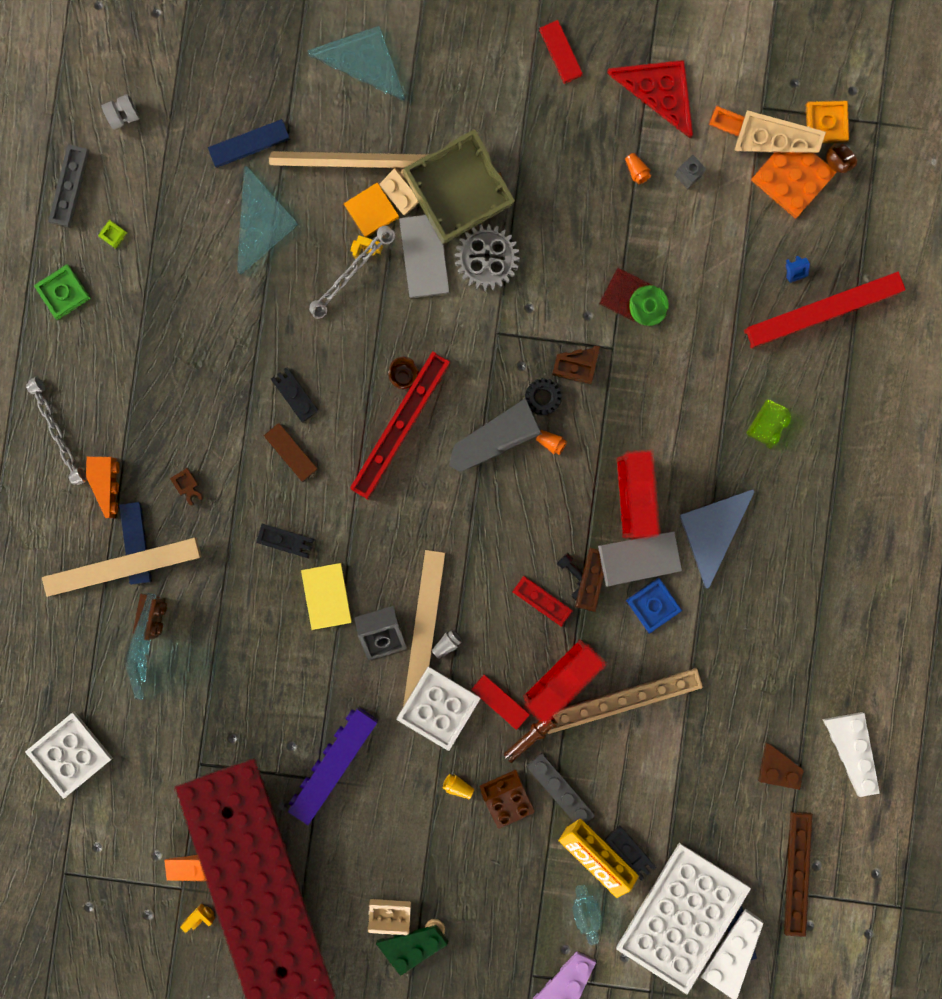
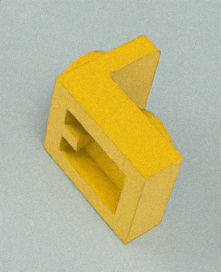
(363, 243)
(200, 914)

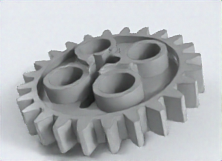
(487, 239)

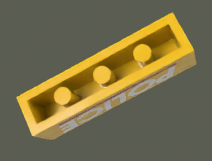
(598, 858)

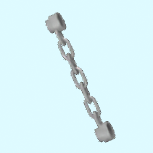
(386, 236)
(36, 386)

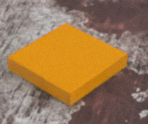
(831, 118)
(371, 210)

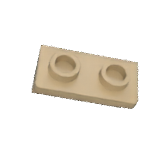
(399, 191)
(389, 917)

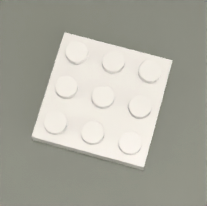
(438, 708)
(69, 755)

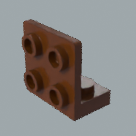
(157, 610)
(506, 799)

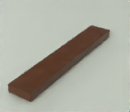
(798, 874)

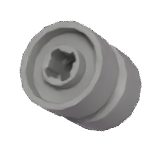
(115, 117)

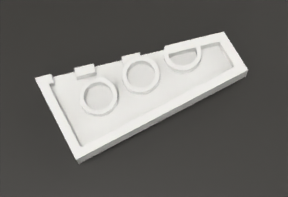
(854, 748)
(732, 958)

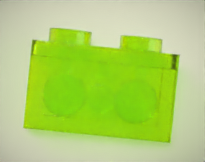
(769, 423)

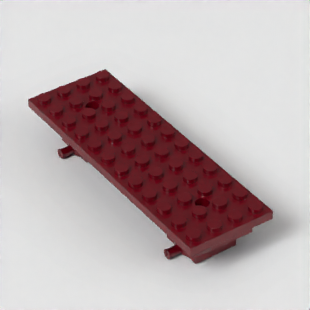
(254, 885)

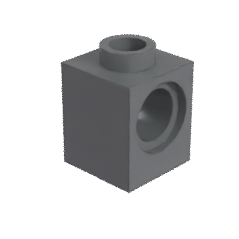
(690, 171)

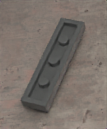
(69, 186)
(559, 789)

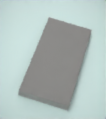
(423, 258)
(639, 558)

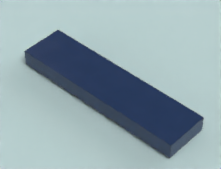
(248, 143)
(134, 536)

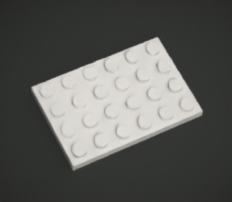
(683, 918)

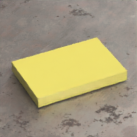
(326, 596)

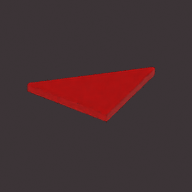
(661, 88)

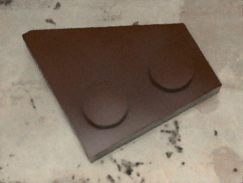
(577, 365)
(779, 769)

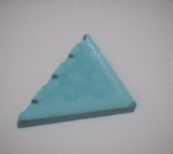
(363, 58)
(261, 223)
(136, 658)

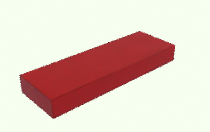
(560, 51)
(542, 601)
(500, 702)

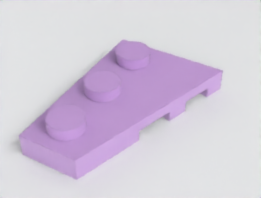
(570, 979)

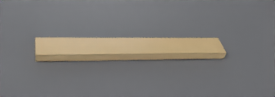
(343, 159)
(121, 567)
(425, 619)
(627, 699)

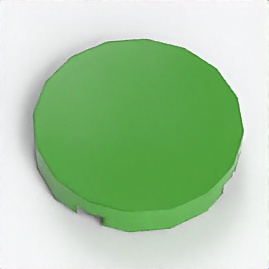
(648, 305)

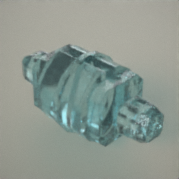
(581, 916)

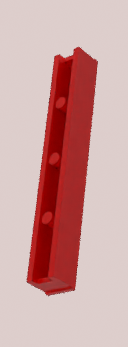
(825, 309)
(400, 425)

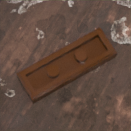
(290, 452)
(590, 582)

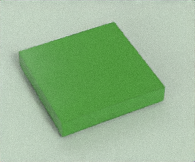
(62, 292)

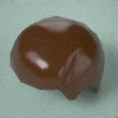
(841, 158)
(402, 372)

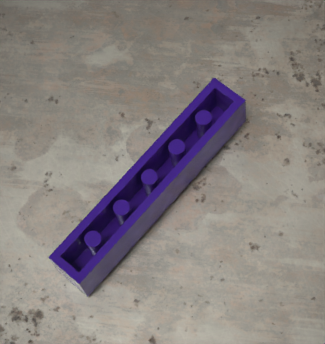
(332, 766)

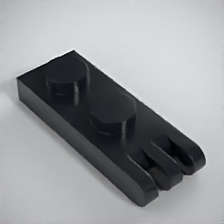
(295, 395)
(284, 540)
(629, 851)

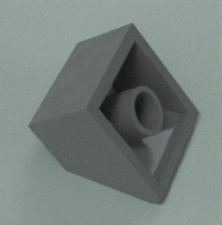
(380, 633)

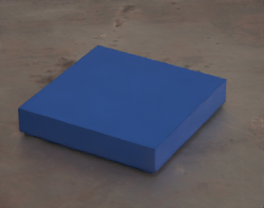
(653, 605)

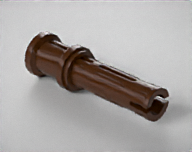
(537, 732)

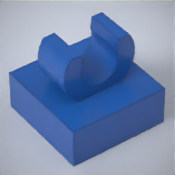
(798, 269)

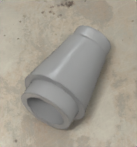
(447, 644)

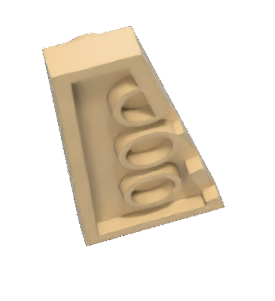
(771, 134)

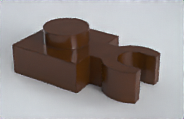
(185, 484)

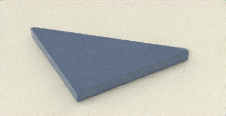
(712, 530)

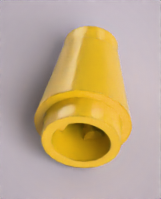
(456, 786)

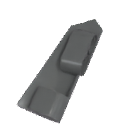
(495, 437)

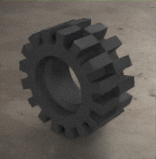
(547, 385)

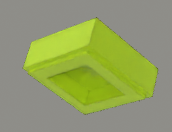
(112, 234)

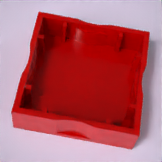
(637, 495)
(562, 682)

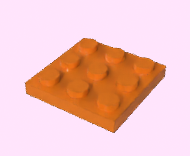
(793, 179)

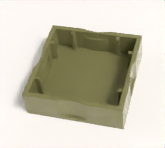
(458, 187)

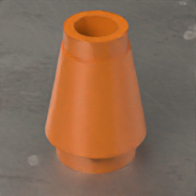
(639, 171)
(552, 442)

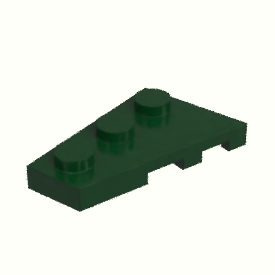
(411, 949)

